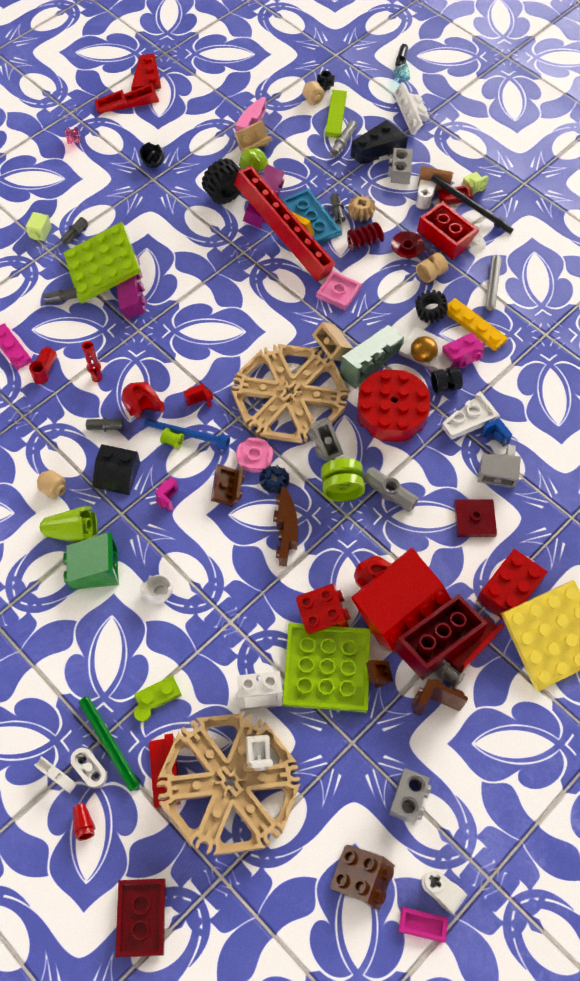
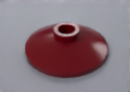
(407, 244)

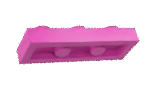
(13, 349)

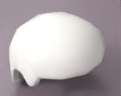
(156, 589)

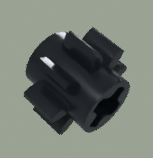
(326, 80)

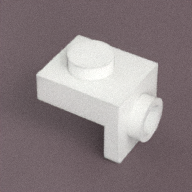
(258, 752)

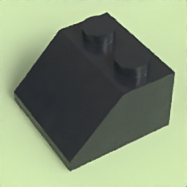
(115, 469)

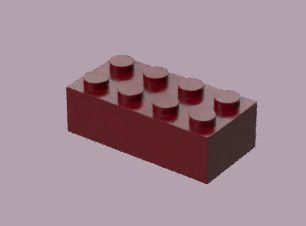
(440, 636)

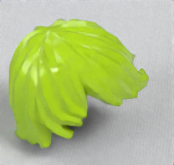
(255, 158)

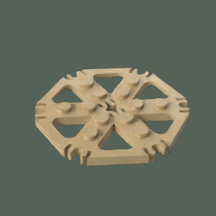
(284, 381)
(245, 783)

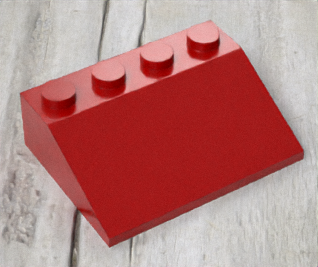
(400, 598)

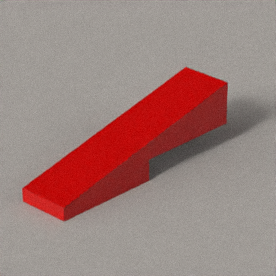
(119, 100)

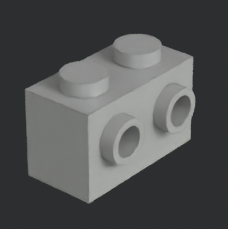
(325, 439)

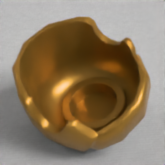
(424, 349)

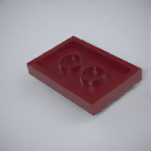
(141, 918)

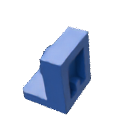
(499, 431)

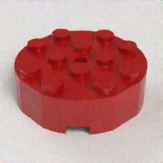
(393, 405)

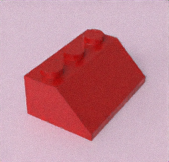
(447, 230)

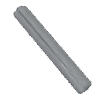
(493, 283)

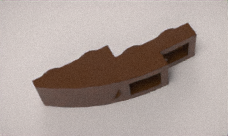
(287, 525)

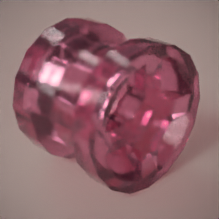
(72, 135)

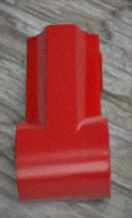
(40, 368)

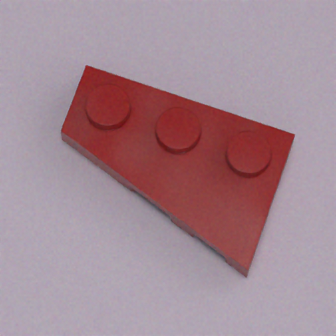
(146, 72)

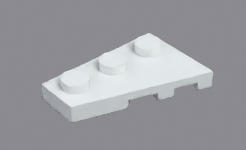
(470, 417)

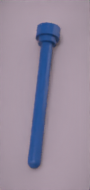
(221, 441)

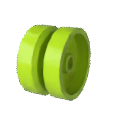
(342, 480)

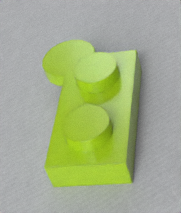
(154, 697)

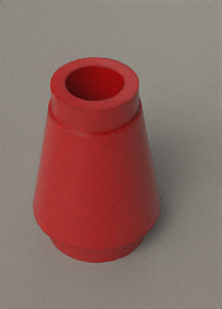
(82, 823)

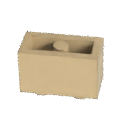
(332, 341)

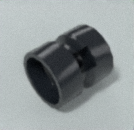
(447, 379)

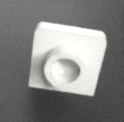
(478, 242)

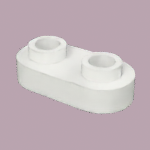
(89, 768)

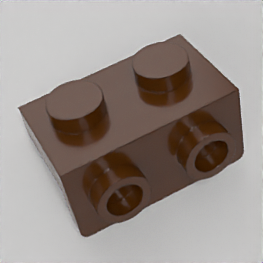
(227, 485)

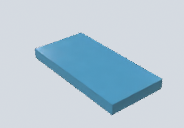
(309, 207)

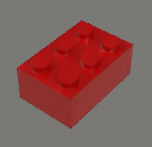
(511, 583)

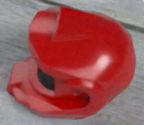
(140, 397)
(369, 570)

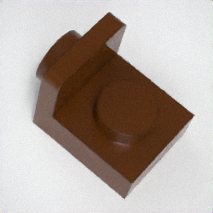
(379, 672)

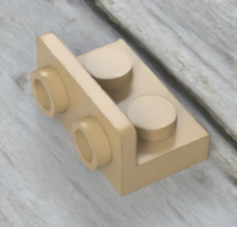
(252, 136)

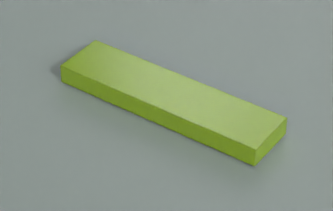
(336, 113)

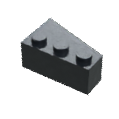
(378, 142)

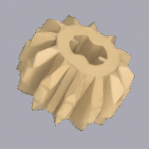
(361, 208)

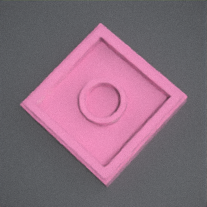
(338, 290)

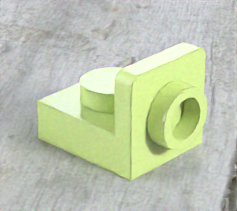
(475, 182)

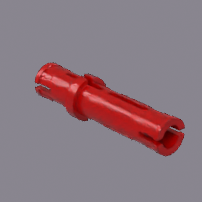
(88, 349)

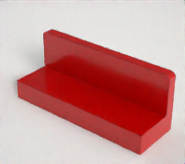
(469, 654)
(158, 753)

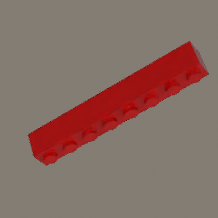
(284, 223)

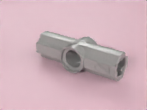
(399, 496)

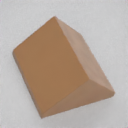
(427, 173)

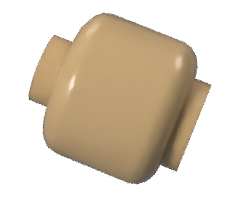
(313, 92)
(51, 484)

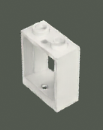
(261, 693)

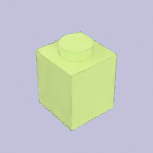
(38, 226)

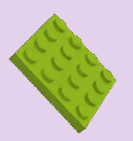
(102, 262)
(327, 668)

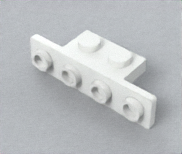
(411, 108)

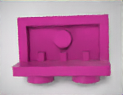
(464, 350)

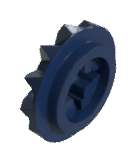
(269, 484)

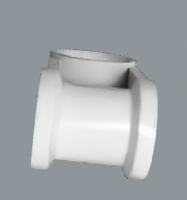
(425, 193)
(446, 893)

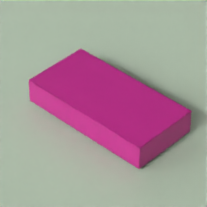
(423, 924)

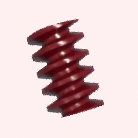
(363, 235)

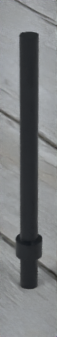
(498, 221)

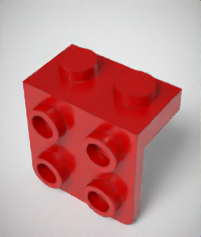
(322, 609)

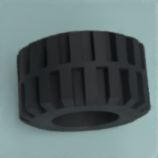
(220, 180)

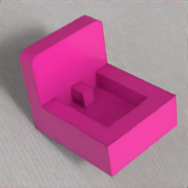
(166, 491)

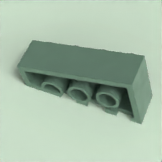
(370, 356)

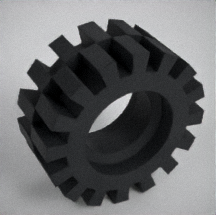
(431, 298)

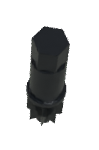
(401, 58)

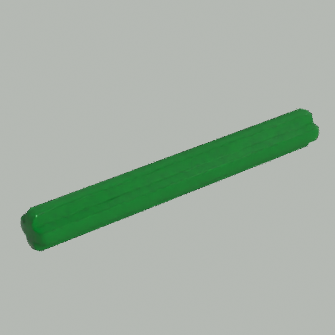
(109, 743)

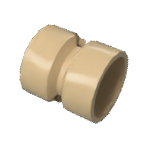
(432, 267)

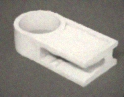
(55, 775)

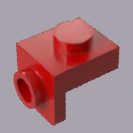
(197, 394)

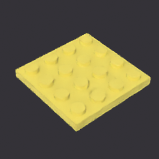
(548, 634)

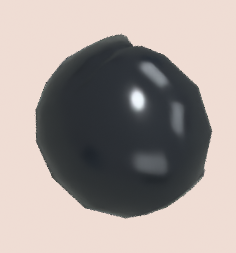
(151, 155)

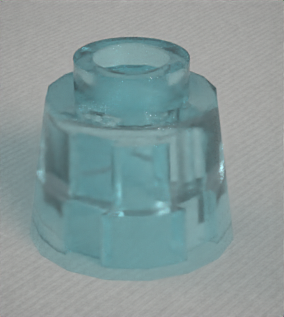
(401, 73)

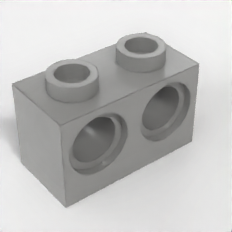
(401, 165)
(406, 795)

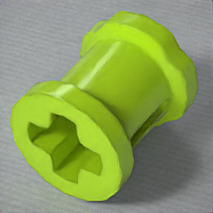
(172, 438)

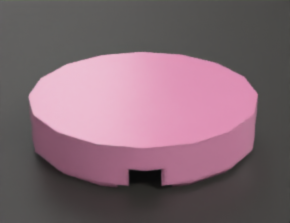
(254, 454)

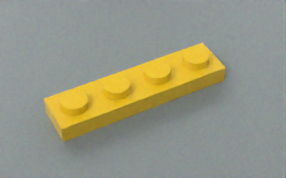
(475, 324)

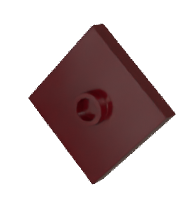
(475, 518)

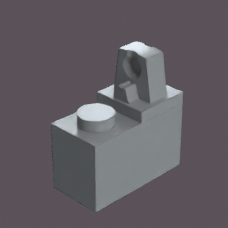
(499, 470)

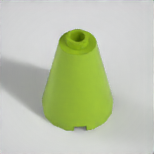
(70, 525)

